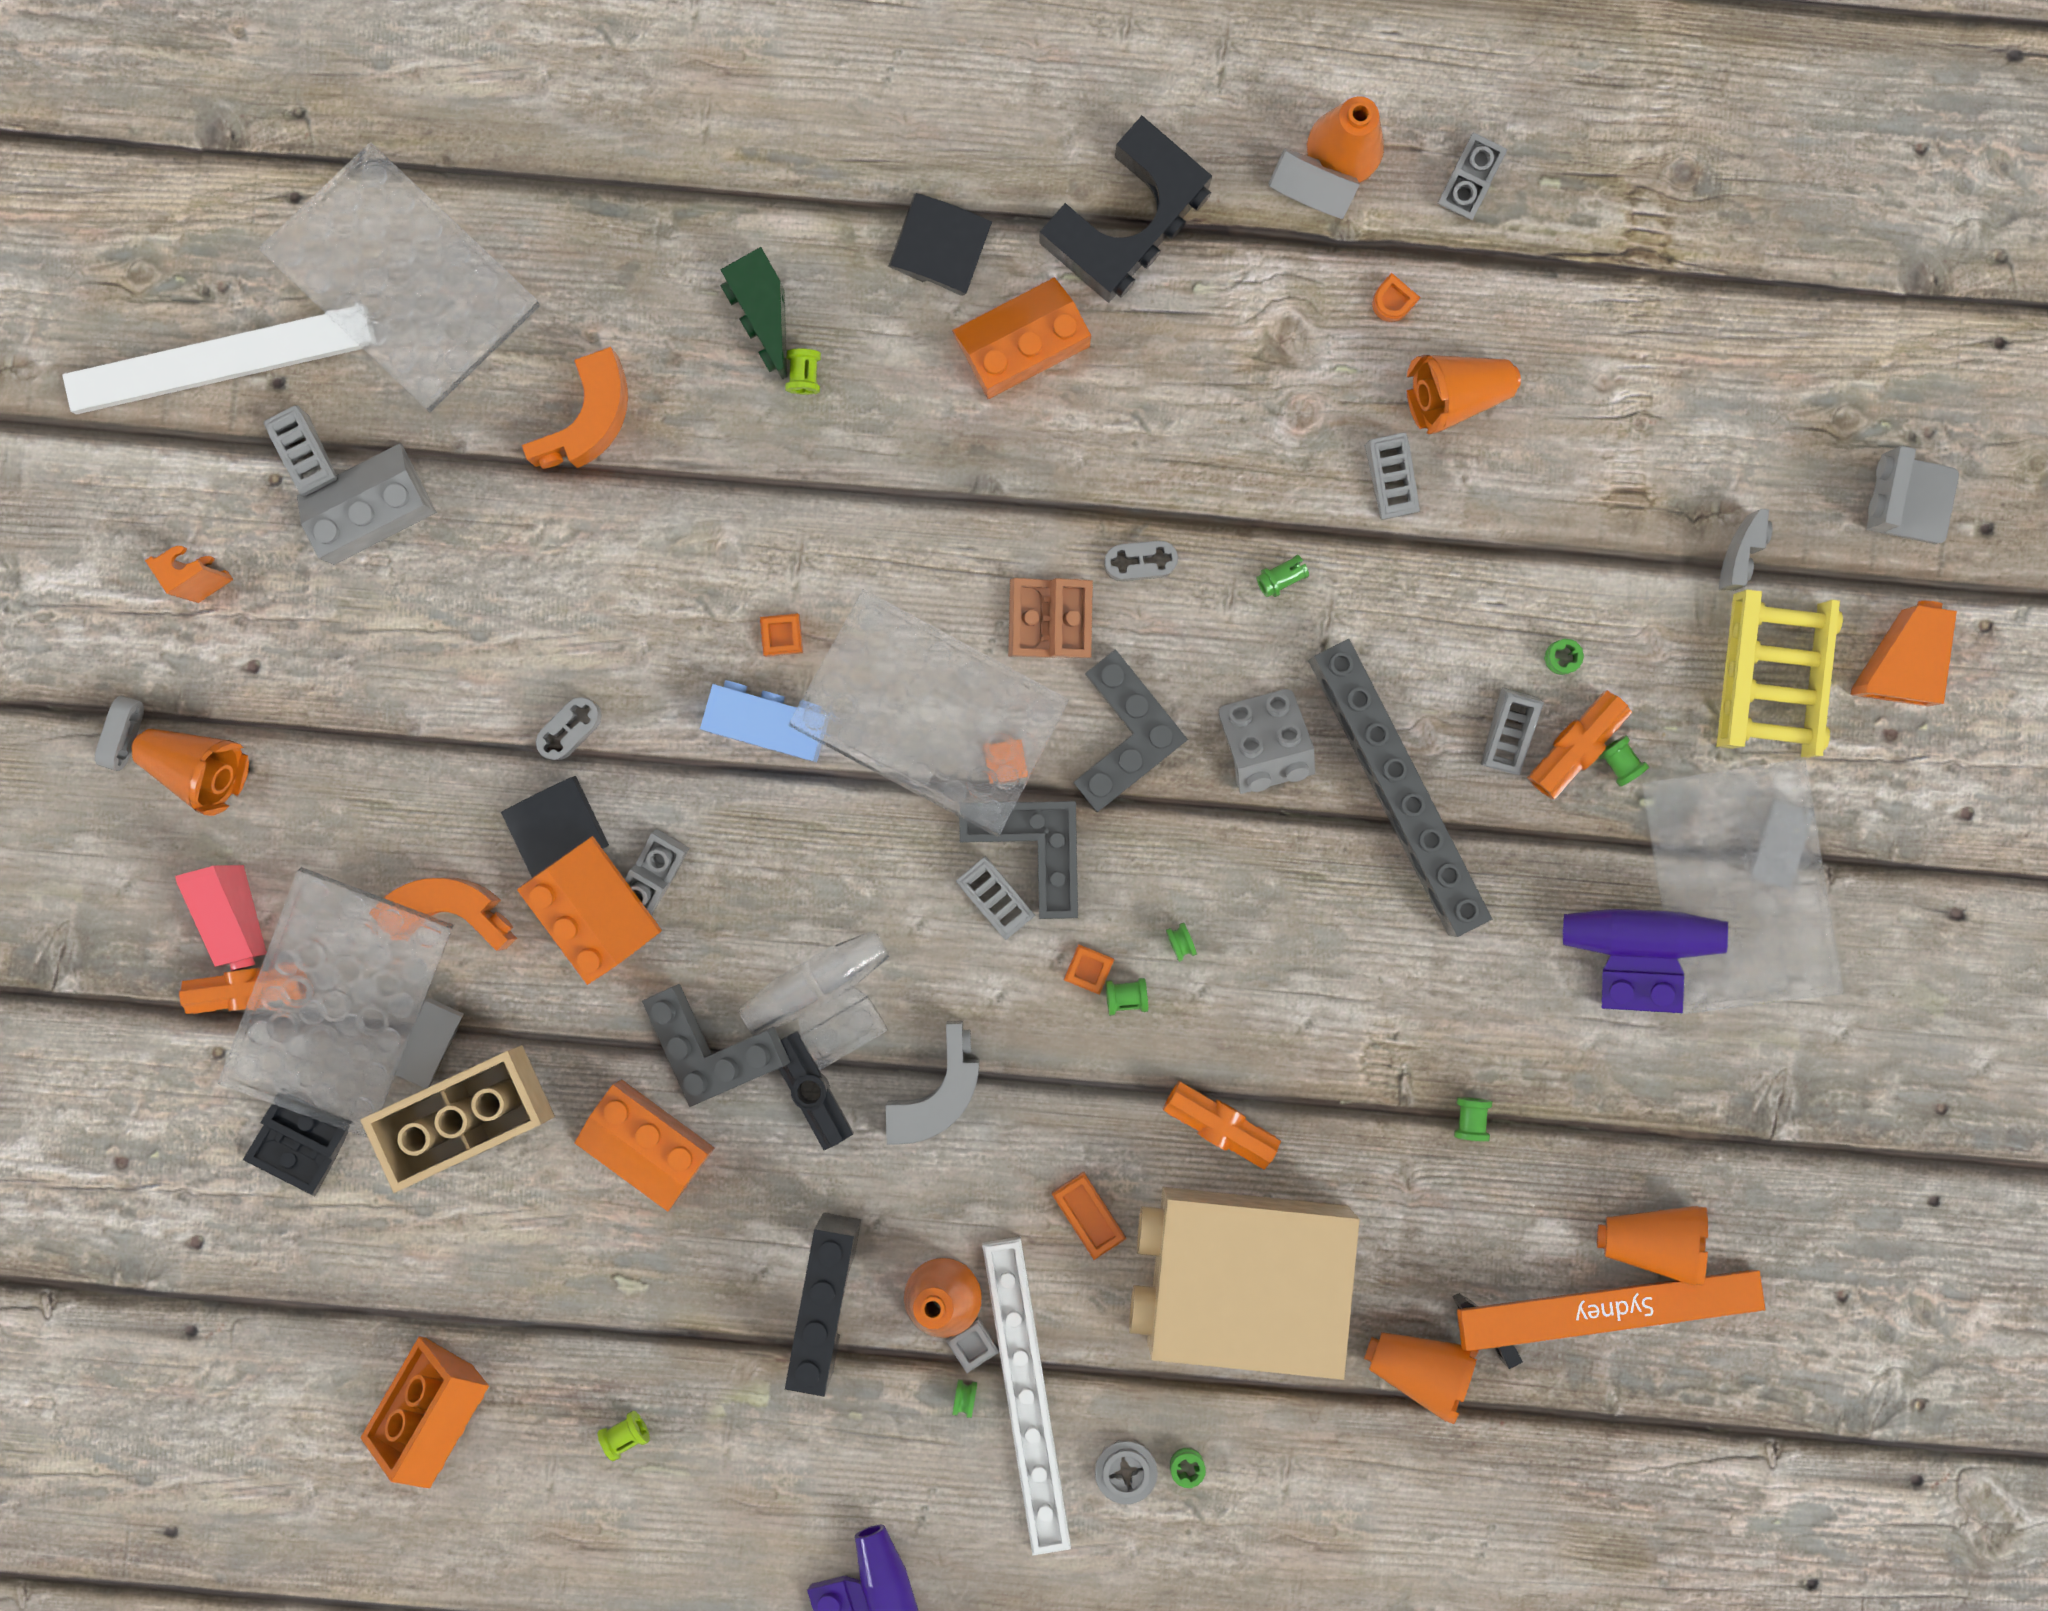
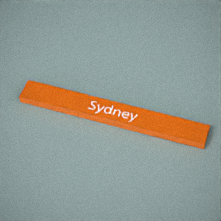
(1609, 1310)

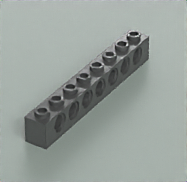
(1400, 789)

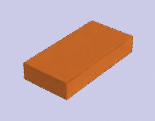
(1088, 1215)

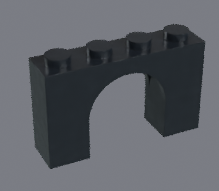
(1110, 261)
(821, 1304)

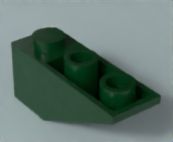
(762, 298)

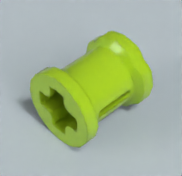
(803, 371)
(623, 1436)

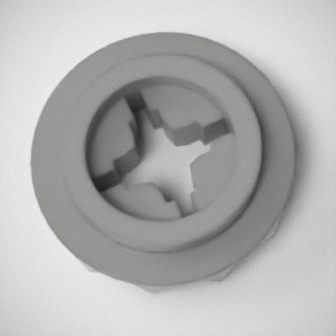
(1114, 1485)

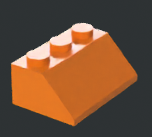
(1023, 337)
(589, 910)
(643, 1144)
(423, 1414)

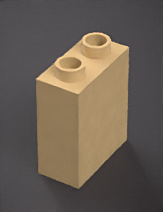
(1247, 1282)

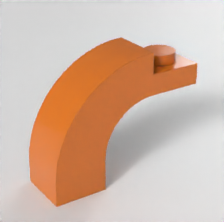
(597, 422)
(460, 898)

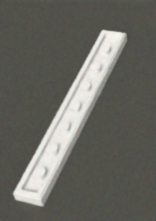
(205, 363)
(1026, 1396)

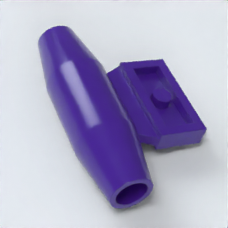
(1644, 953)
(882, 1580)

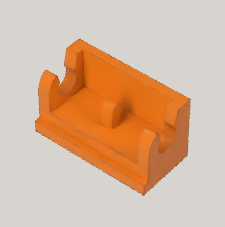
(189, 580)

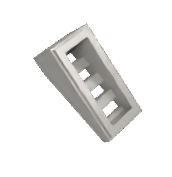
(289, 428)
(1404, 458)
(1498, 727)
(975, 872)

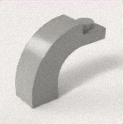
(926, 1117)

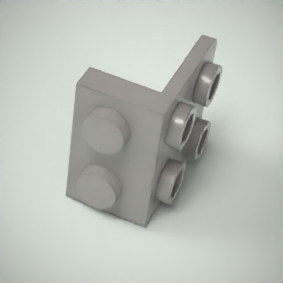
(1912, 497)
(1268, 741)

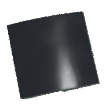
(940, 243)
(552, 824)
(295, 1148)

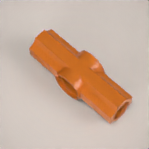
(1579, 744)
(218, 992)
(1222, 1125)

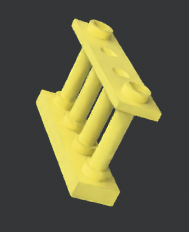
(1741, 688)

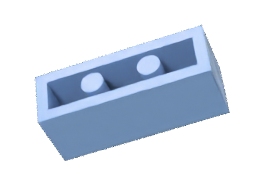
(756, 721)

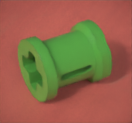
(1623, 761)
(1126, 996)
(1473, 1119)

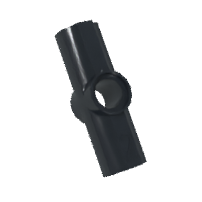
(823, 1113)

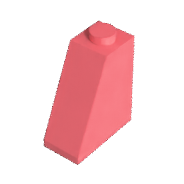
(224, 914)

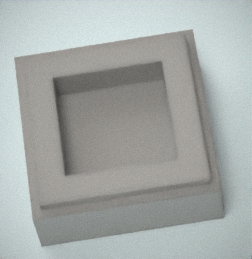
(973, 1346)

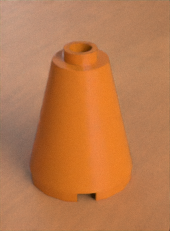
(1349, 138)
(1457, 388)
(193, 767)
(1660, 1242)
(950, 1286)
(1424, 1370)

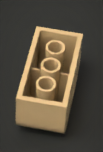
(457, 1118)

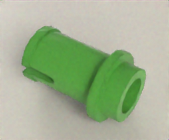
(1282, 576)

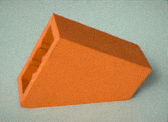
(1911, 658)

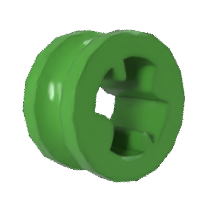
(1576, 651)
(1181, 942)
(964, 1398)
(1184, 1479)

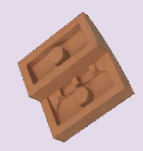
(1050, 618)

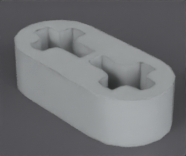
(1142, 570)
(562, 722)
(119, 733)

